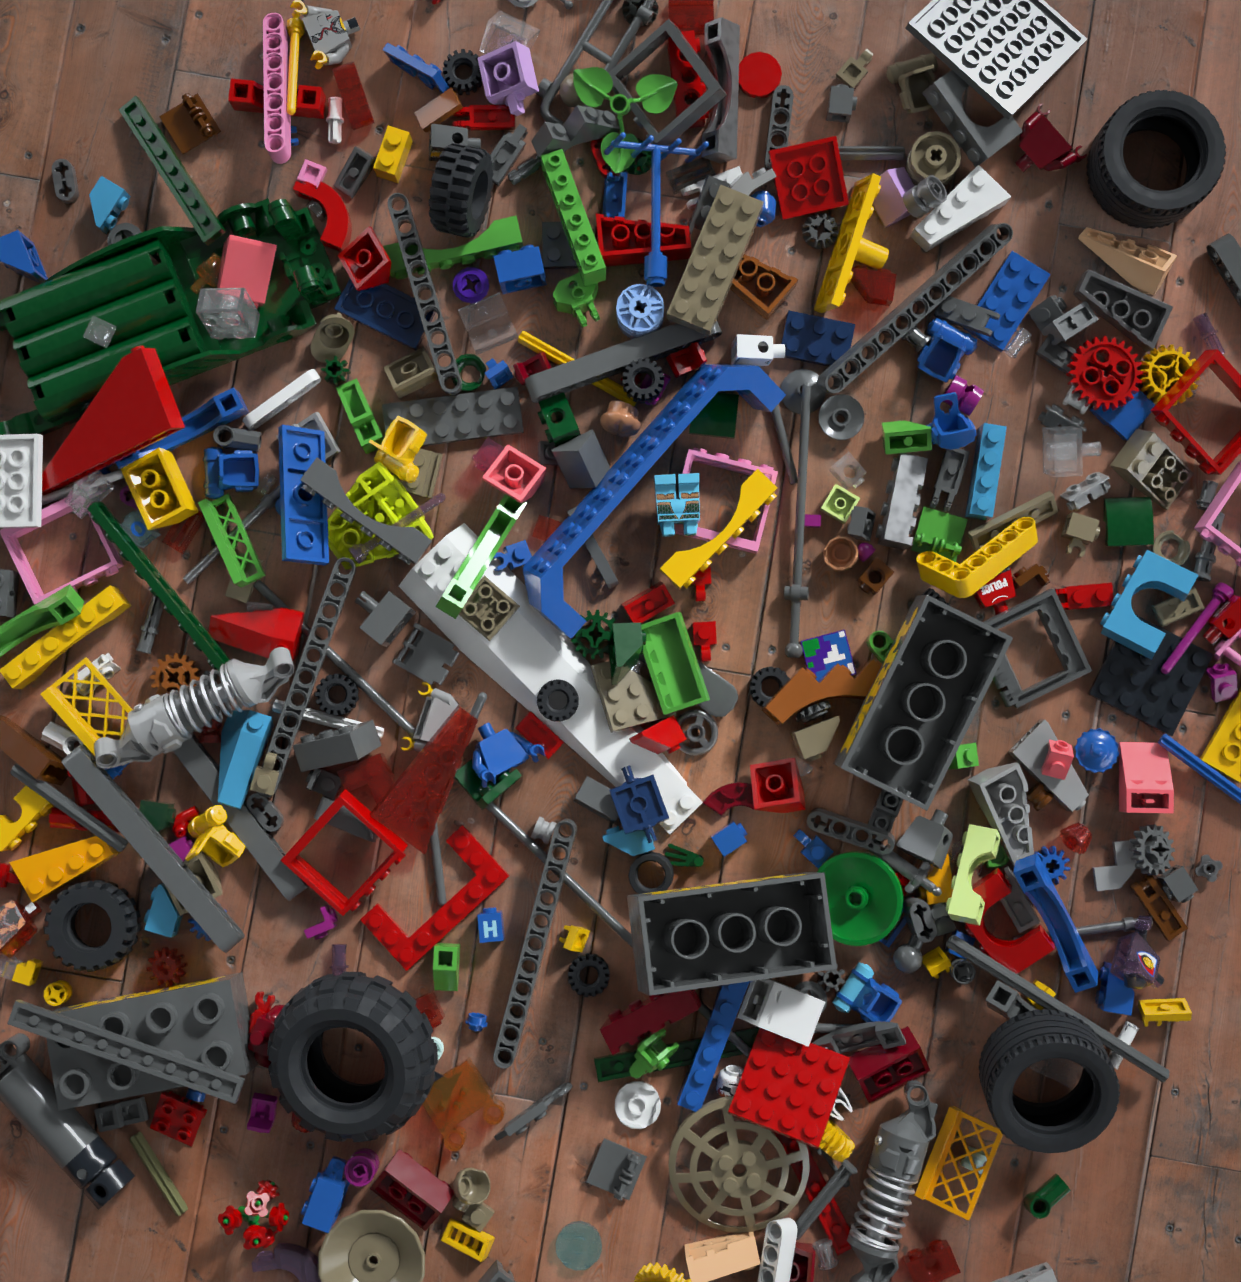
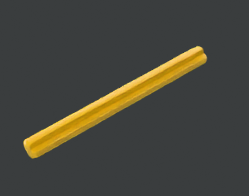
(560, 358)

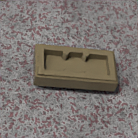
(243, 594)
(1175, 609)

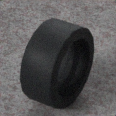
(655, 857)

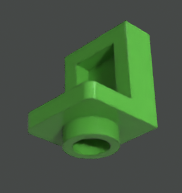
(965, 757)

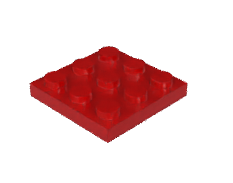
(808, 177)

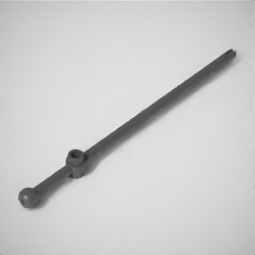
(796, 591)

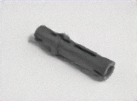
(150, 626)

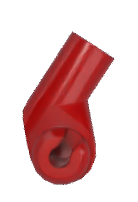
(183, 819)

